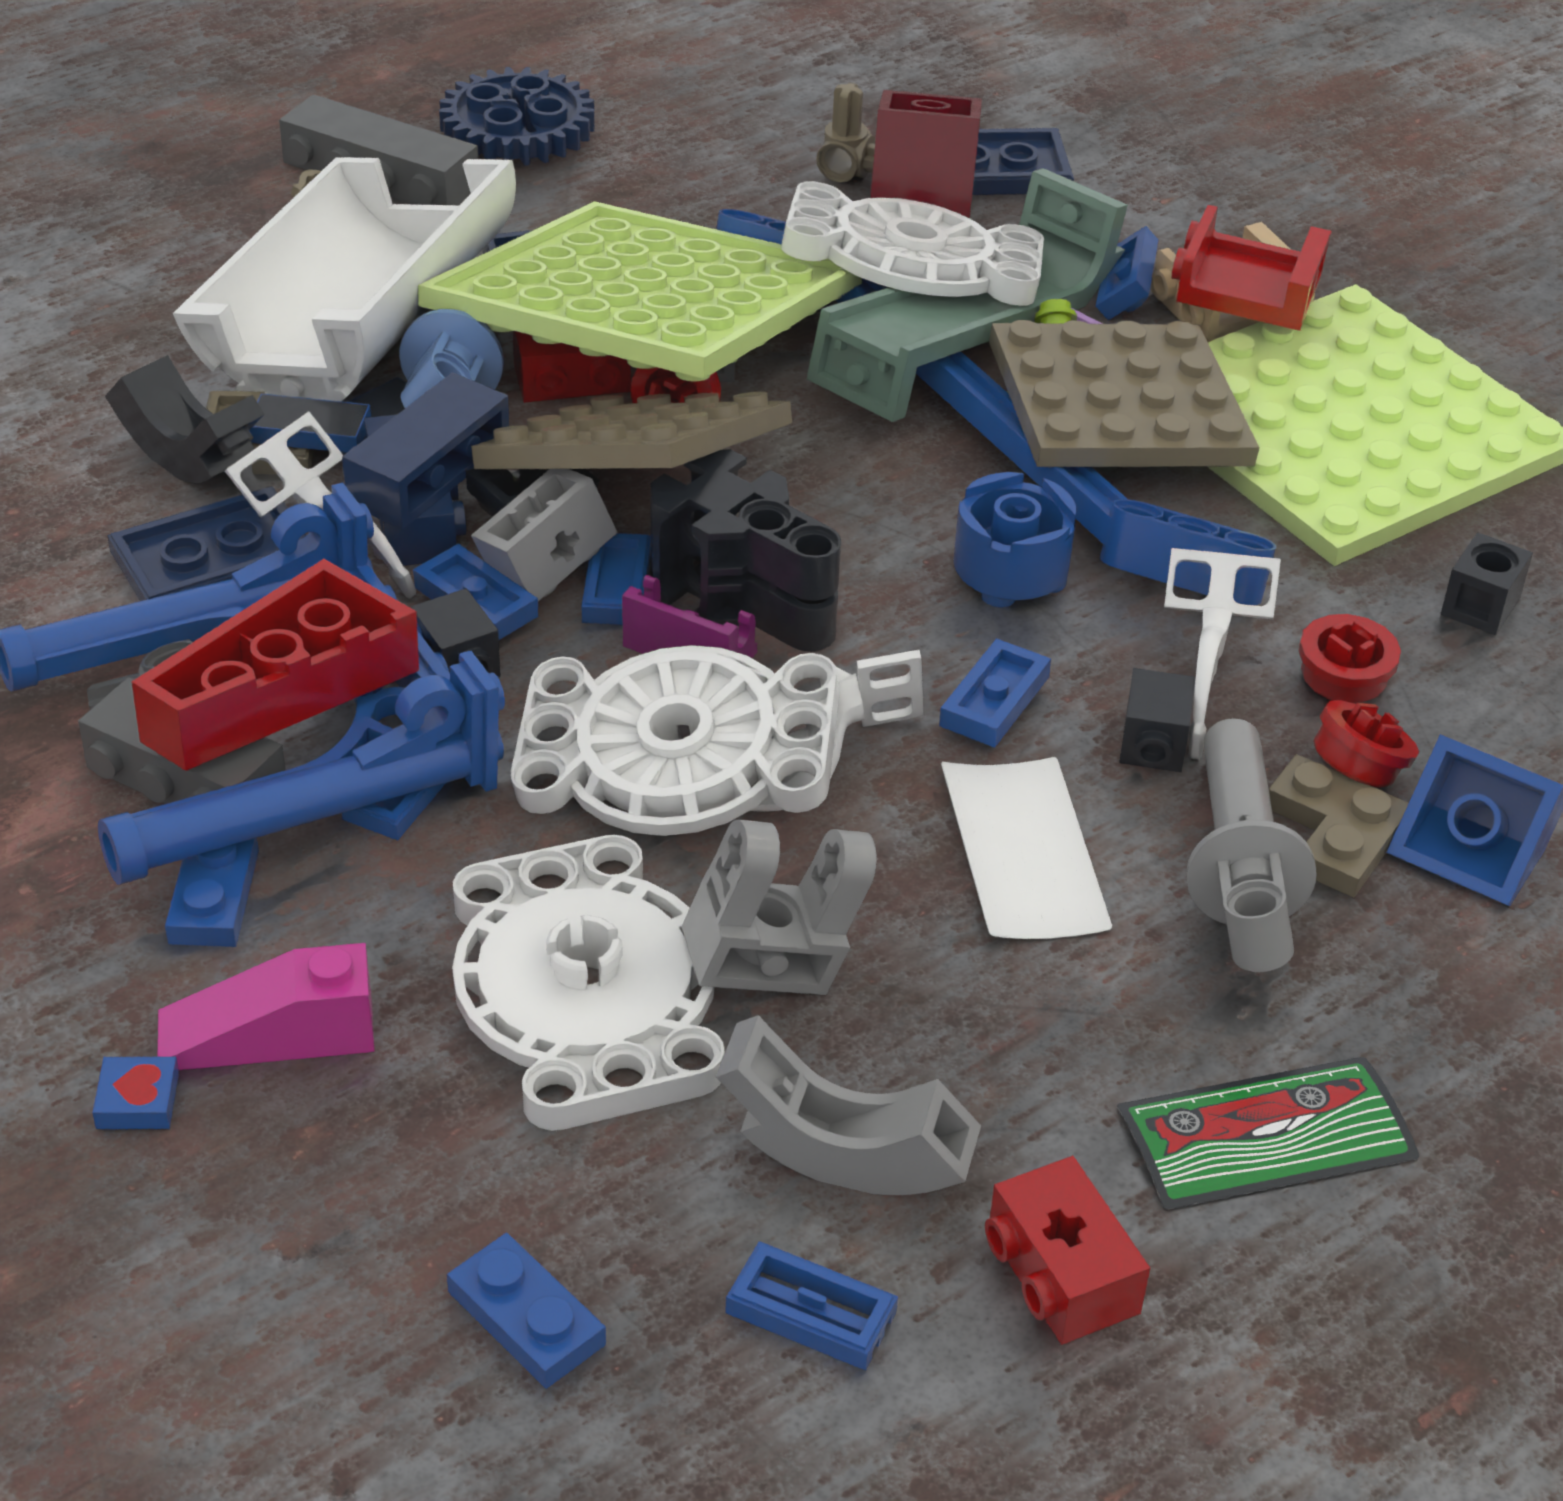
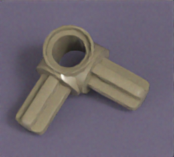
(847, 135)

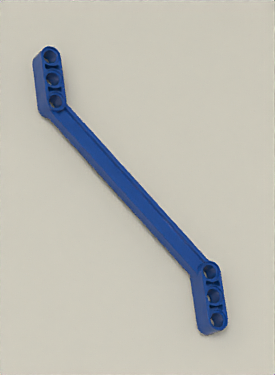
(1133, 533)

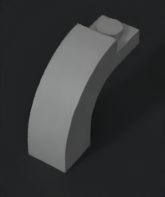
(844, 1136)

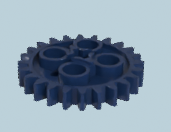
(518, 114)

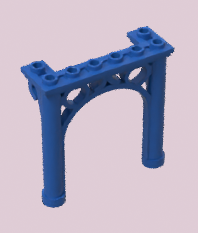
(445, 715)

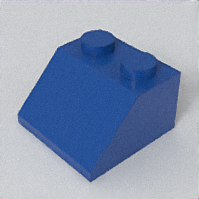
(1478, 820)

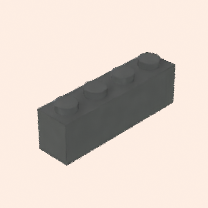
(416, 162)

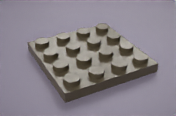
(1121, 395)
(632, 435)

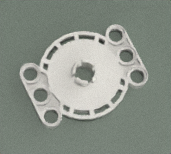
(913, 245)
(632, 754)
(537, 975)

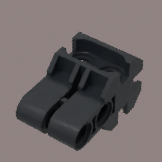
(761, 563)

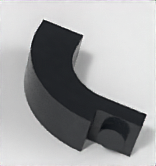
(177, 428)

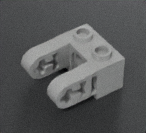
(772, 934)

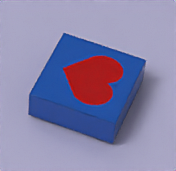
(136, 1093)

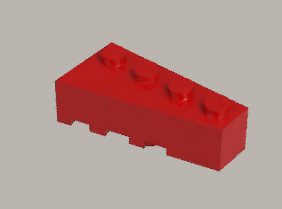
(275, 665)

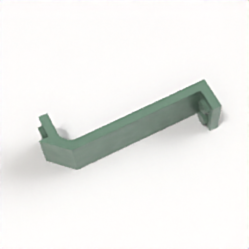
(878, 340)

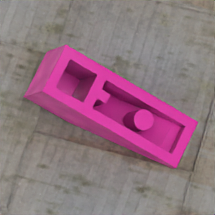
(280, 1010)

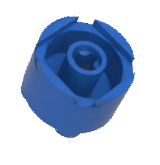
(1014, 538)

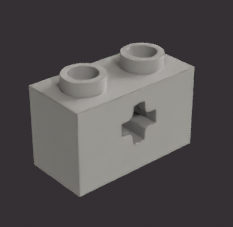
(546, 531)

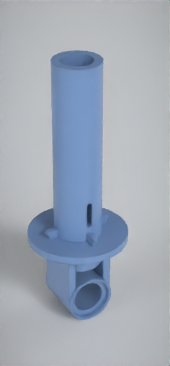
(444, 344)

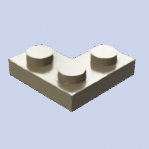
(1348, 818)

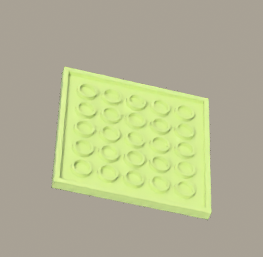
(640, 289)
(1372, 426)

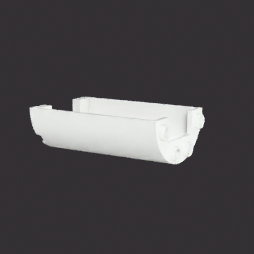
(336, 278)

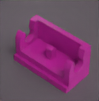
(656, 625)

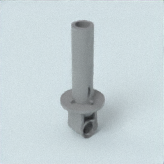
(1249, 866)

